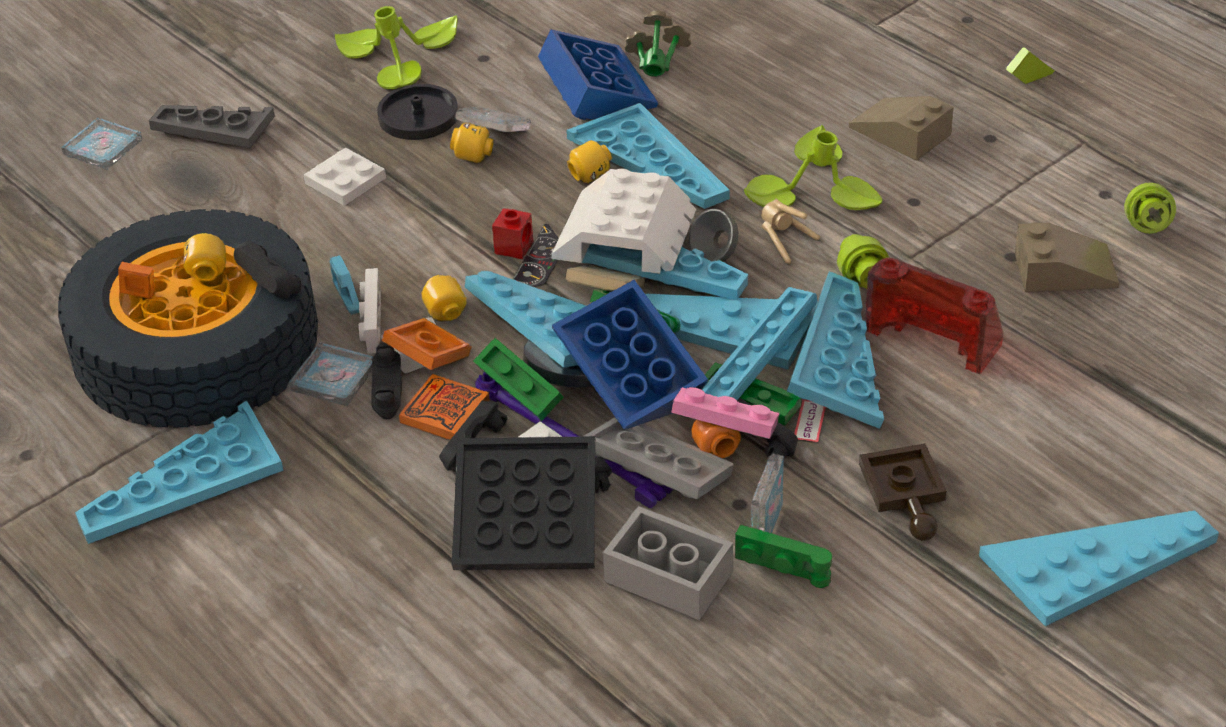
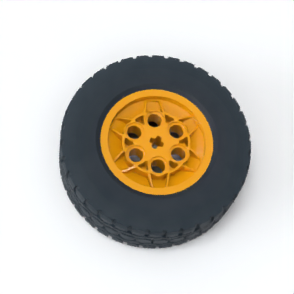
(195, 342)

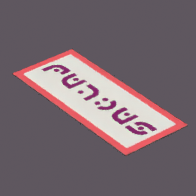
(809, 421)

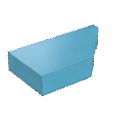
(344, 284)

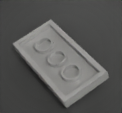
(661, 458)

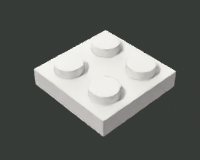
(344, 176)

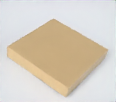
(601, 277)

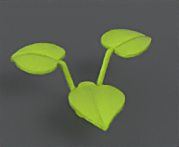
(362, 43)
(821, 149)

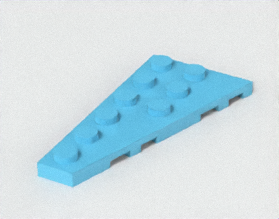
(646, 146)
(835, 356)
(192, 472)
(1078, 567)

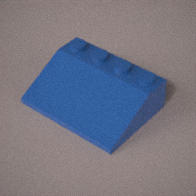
(593, 75)
(629, 355)

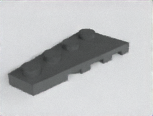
(213, 124)

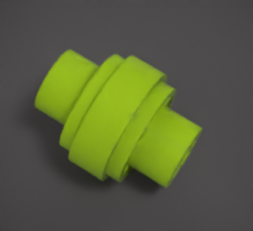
(1150, 208)
(858, 256)

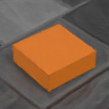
(136, 280)

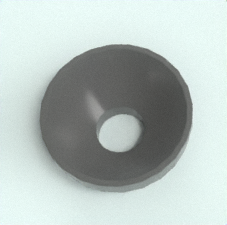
(706, 231)

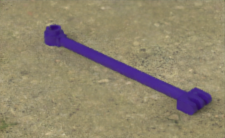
(646, 490)

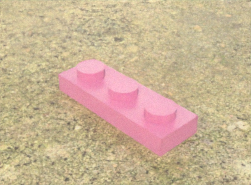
(725, 412)

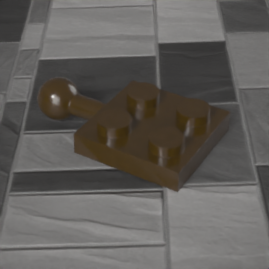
(905, 480)

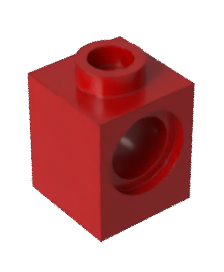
(512, 233)

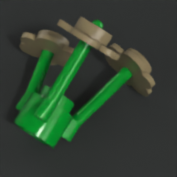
(655, 62)

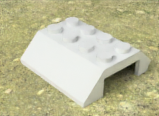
(629, 213)

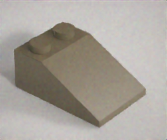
(907, 124)
(1062, 259)

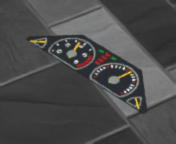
(538, 261)

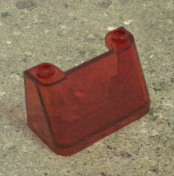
(935, 303)

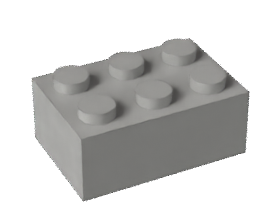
(668, 562)

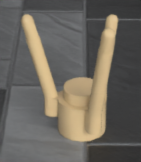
(778, 217)

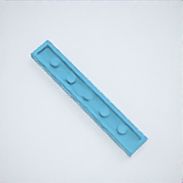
(761, 344)

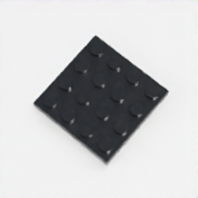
(524, 503)

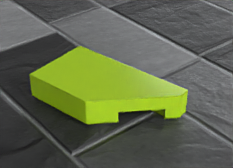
(1028, 67)

